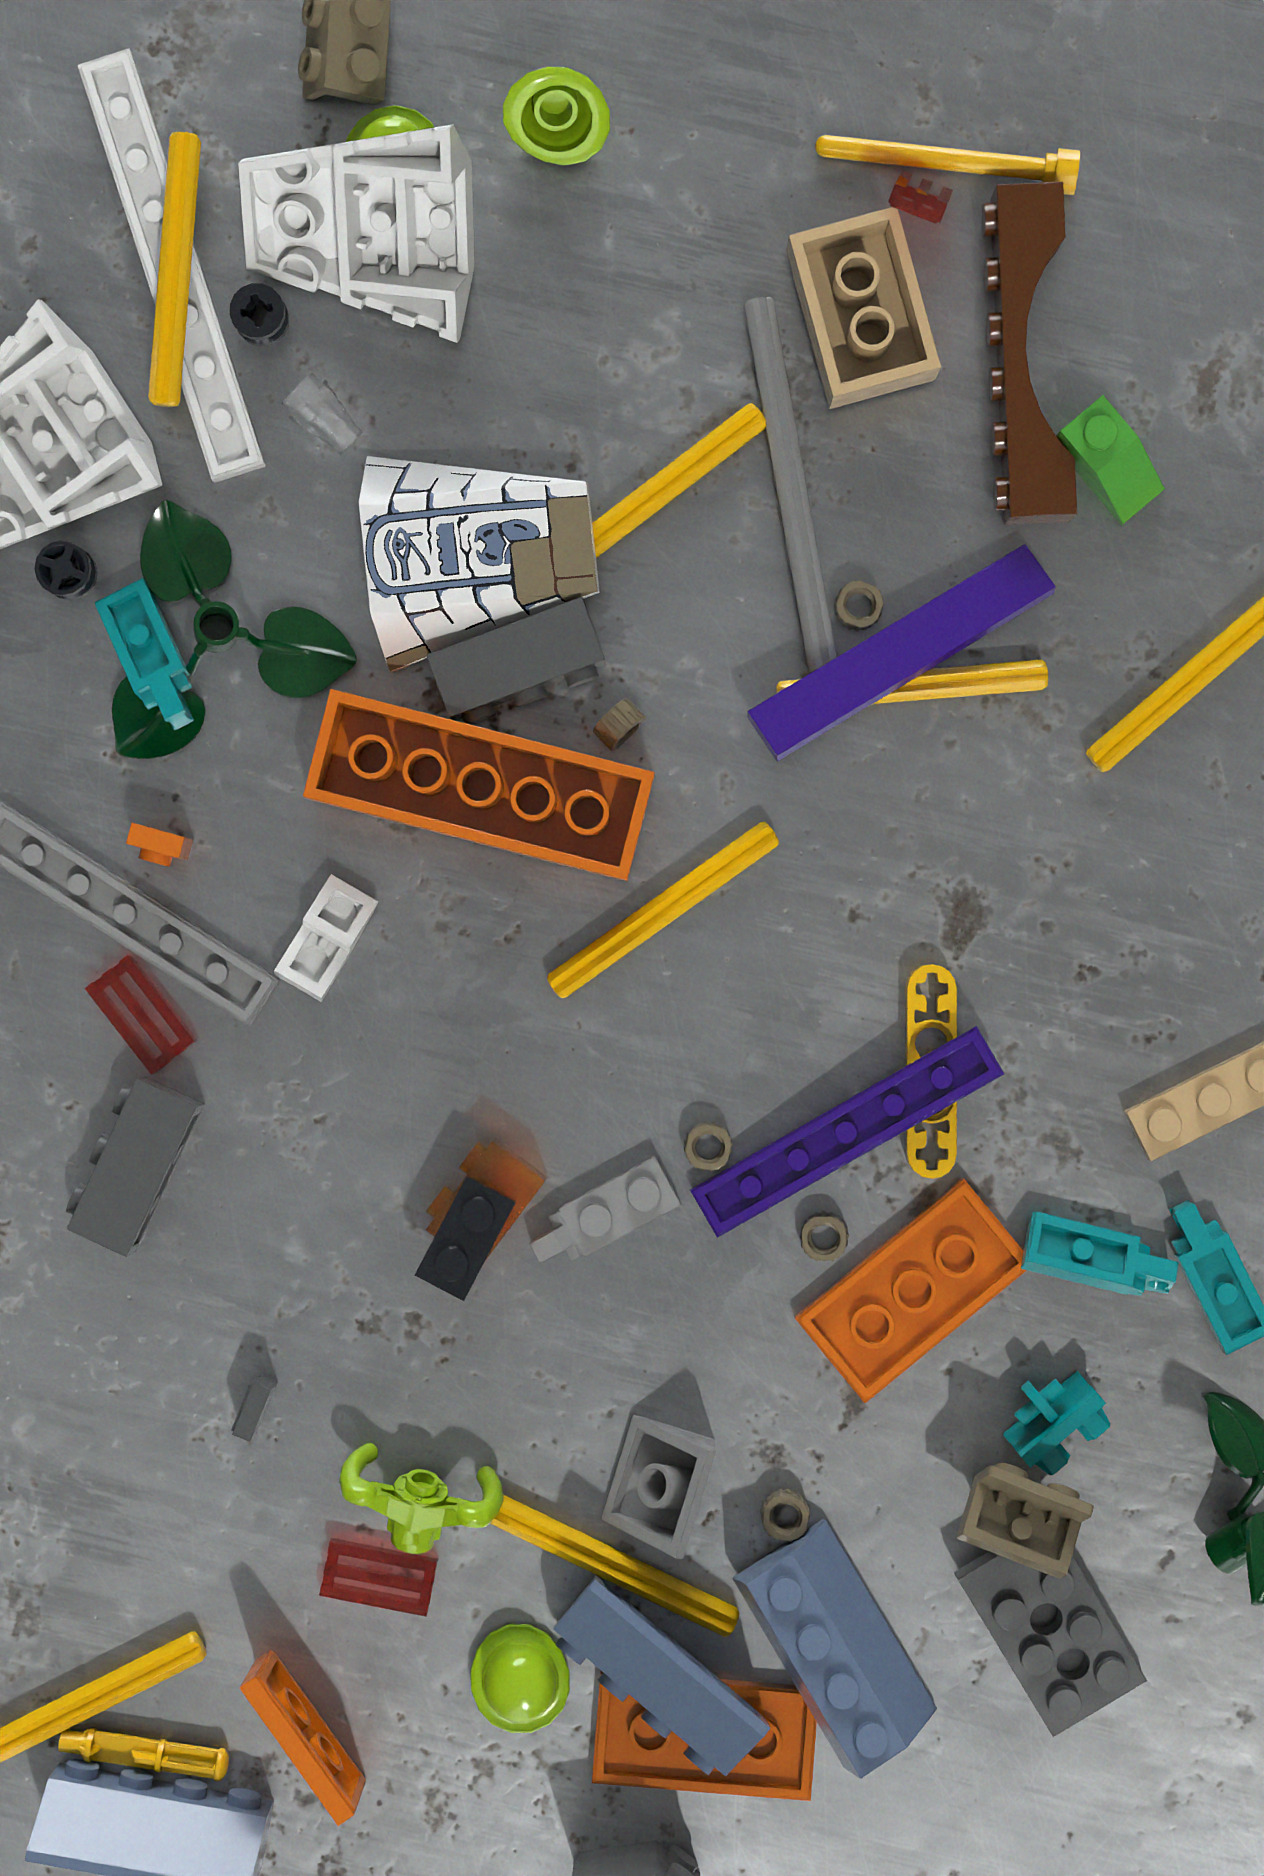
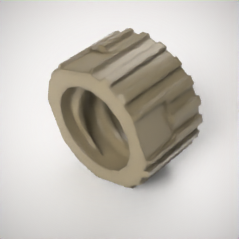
(851, 621)
(619, 724)
(715, 1162)
(824, 1219)
(789, 1532)

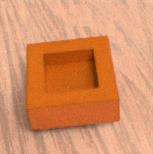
(158, 845)

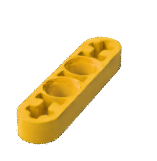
(947, 1001)

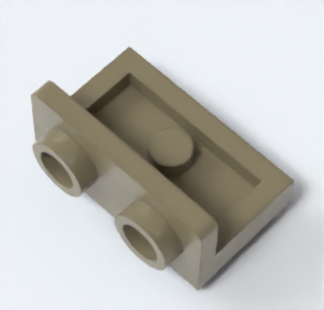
(345, 49)
(1023, 1519)

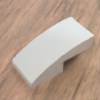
(326, 938)

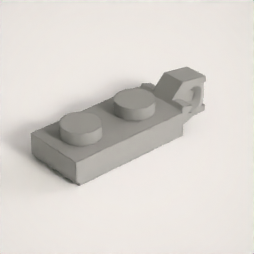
(608, 1212)

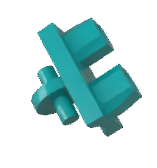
(1053, 1417)

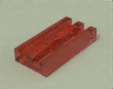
(919, 196)
(131, 1037)
(372, 1597)

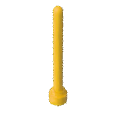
(1053, 168)

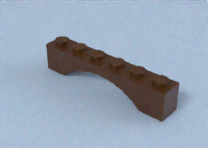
(1036, 466)

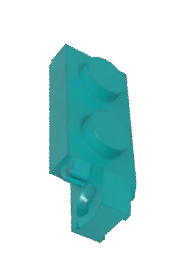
(147, 650)
(1094, 1256)
(1217, 1279)

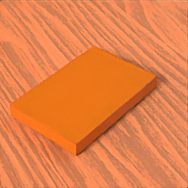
(304, 1736)

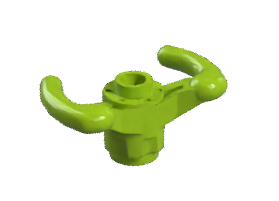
(418, 1501)

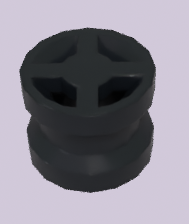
(262, 327)
(55, 565)

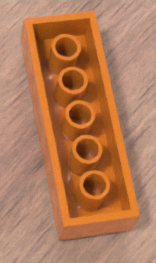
(479, 785)

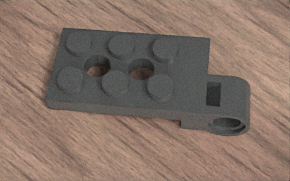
(1005, 1598)

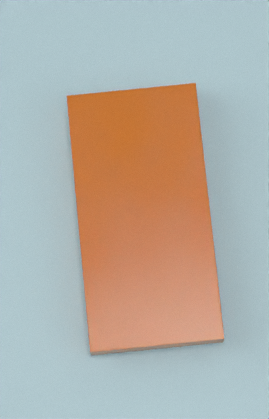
(913, 1290)
(776, 1767)

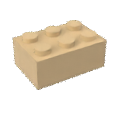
(863, 307)

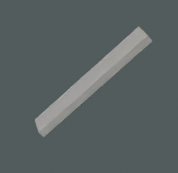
(132, 917)

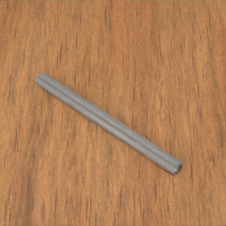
(790, 482)

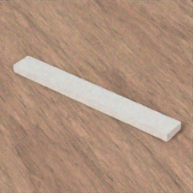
(140, 177)

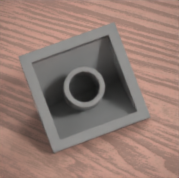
(659, 1484)

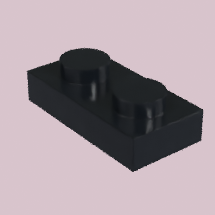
(465, 1237)

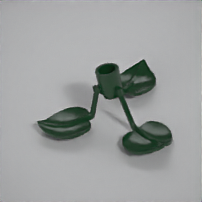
(299, 649)
(1240, 1444)

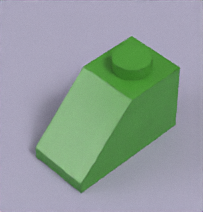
(1111, 460)

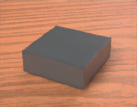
(253, 1408)

